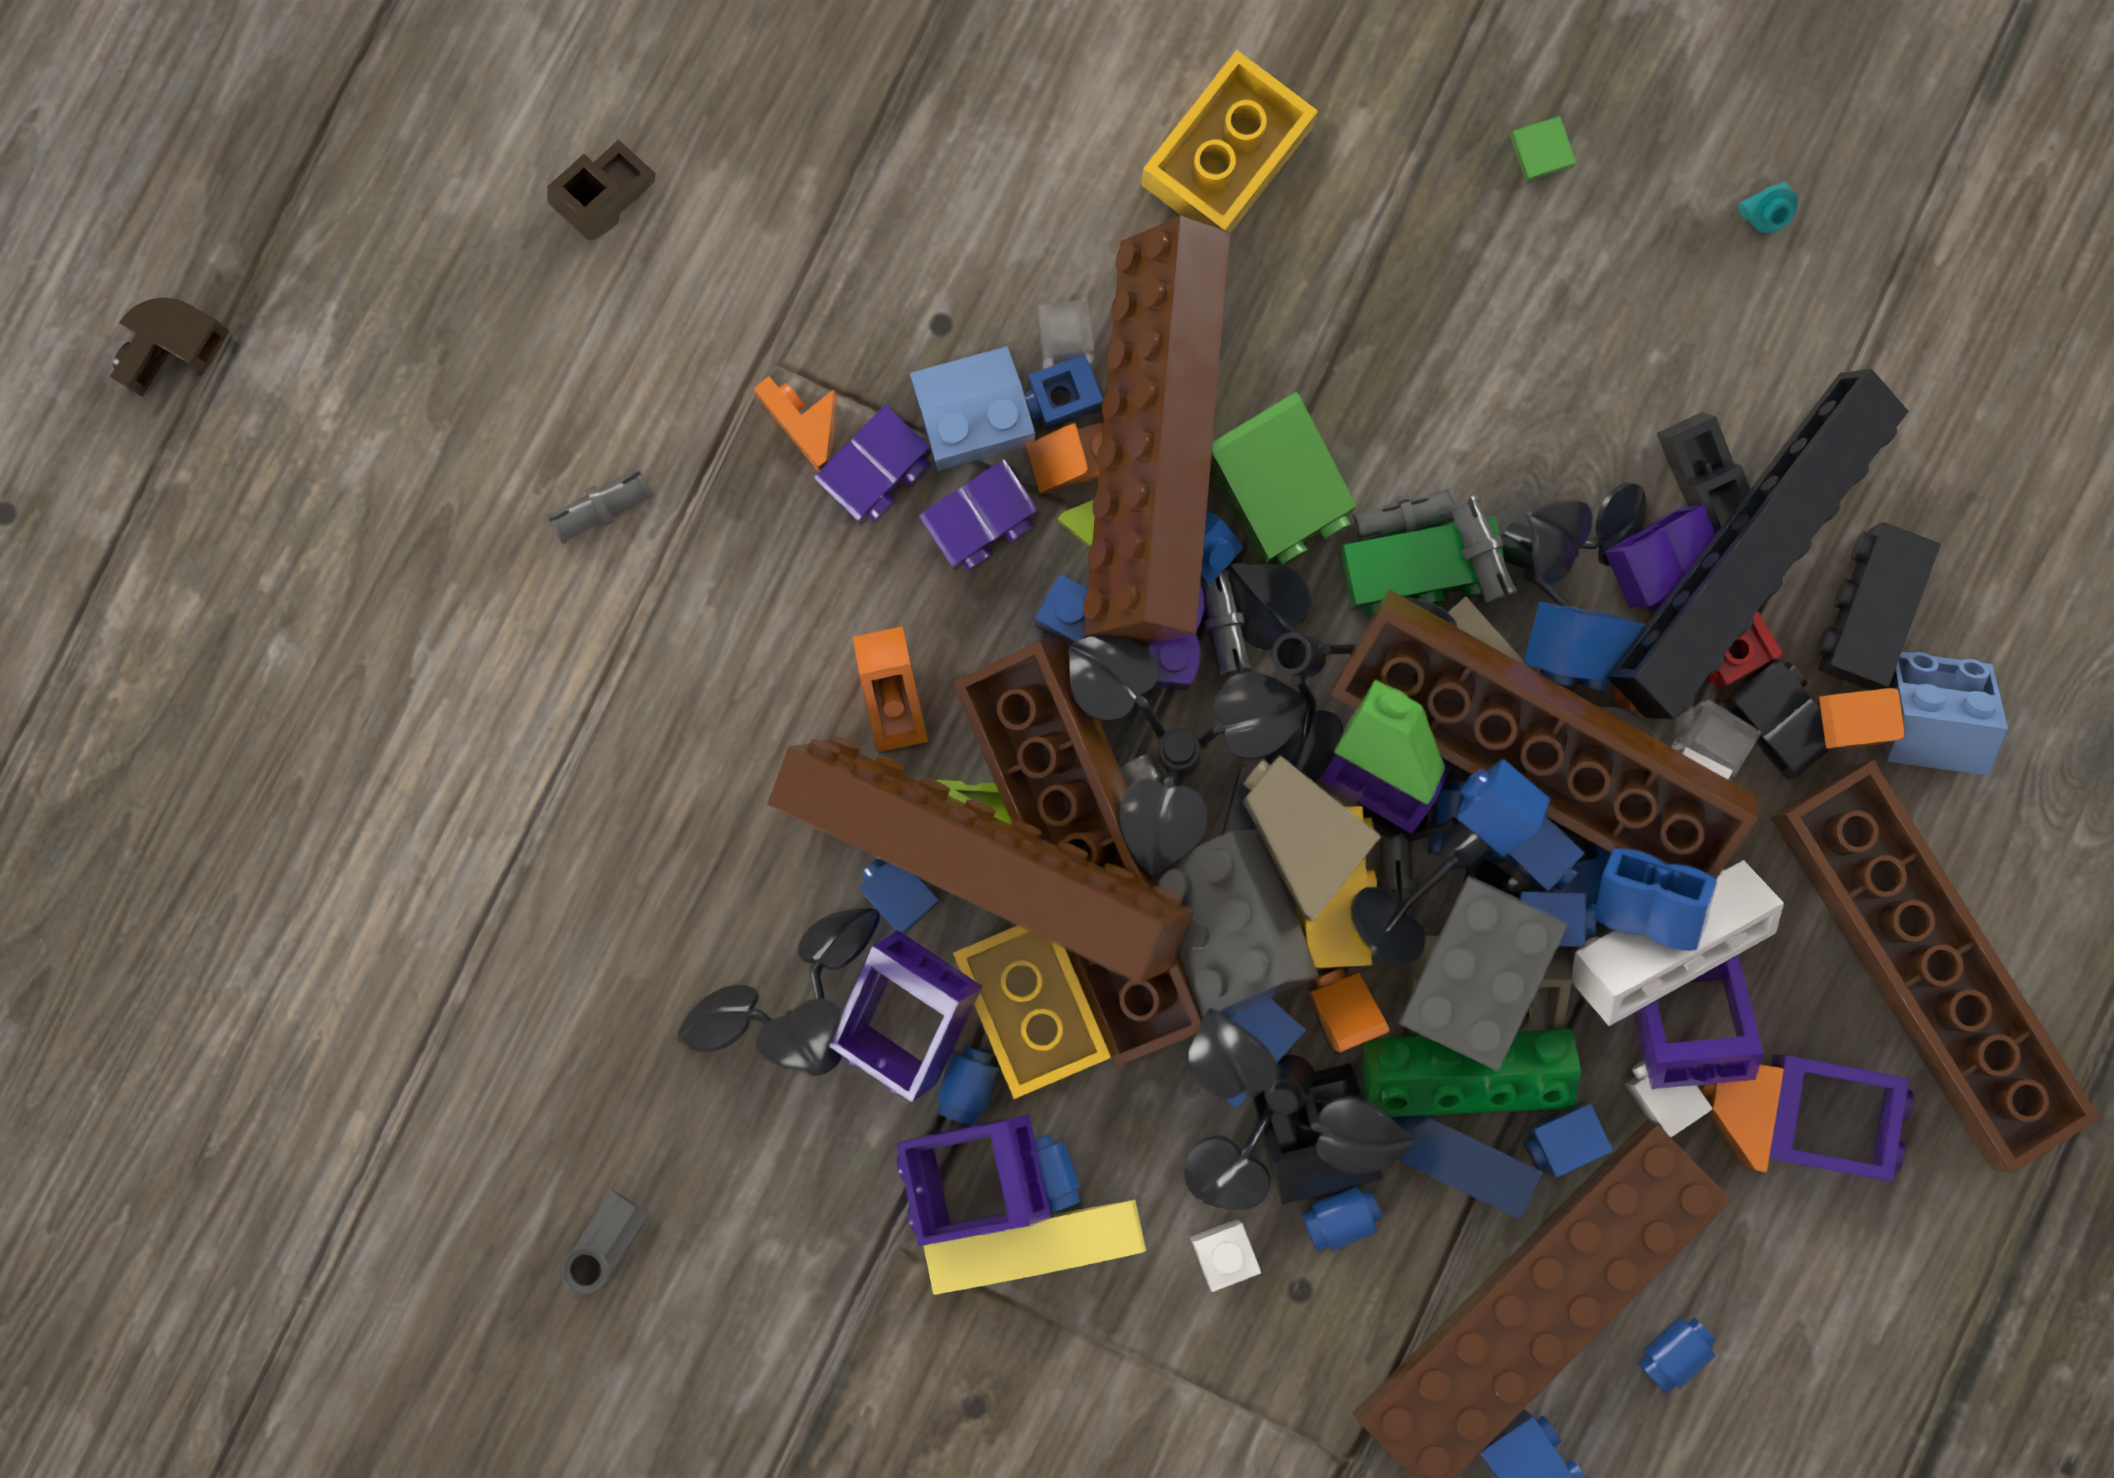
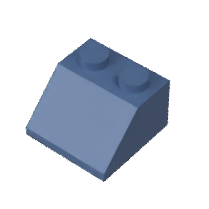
(973, 408)

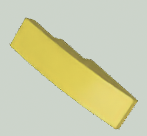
(1046, 1247)

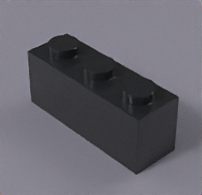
(1877, 606)

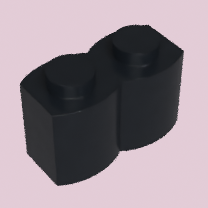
(1784, 713)

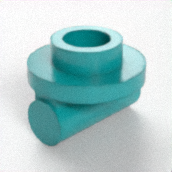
(1771, 208)

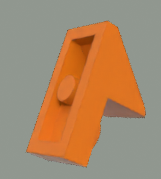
(811, 430)
(1065, 457)
(1862, 718)

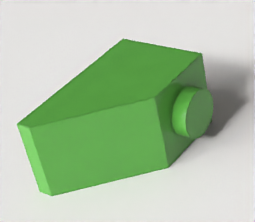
(1393, 742)

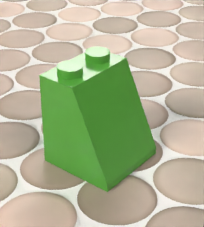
(1281, 481)

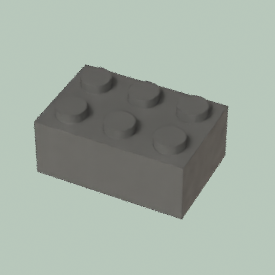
(1243, 925)
(1483, 972)

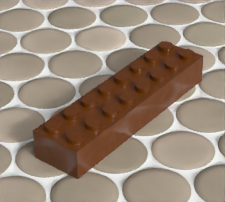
(1157, 433)
(1060, 758)
(1593, 766)
(982, 857)
(1935, 968)
(1542, 1306)

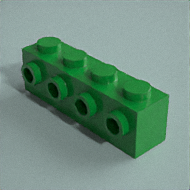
(1431, 1079)

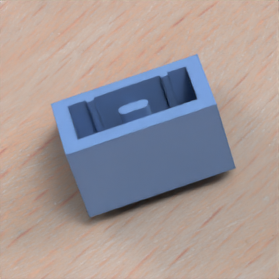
(1948, 714)

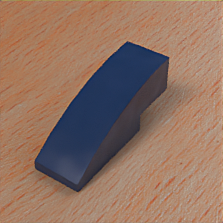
(1469, 1165)

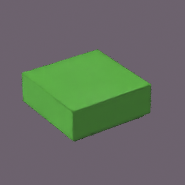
(1543, 149)

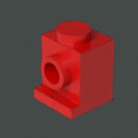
(1757, 648)

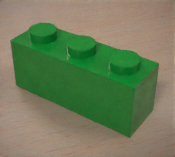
(1410, 564)

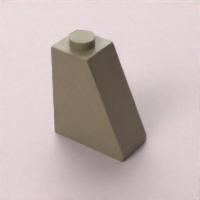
(1306, 833)

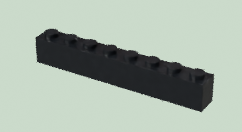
(1758, 545)

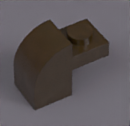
(596, 192)
(162, 329)

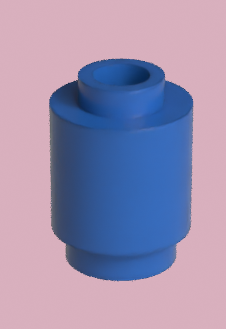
(967, 1085)
(1058, 1173)
(1341, 1219)
(1678, 1354)

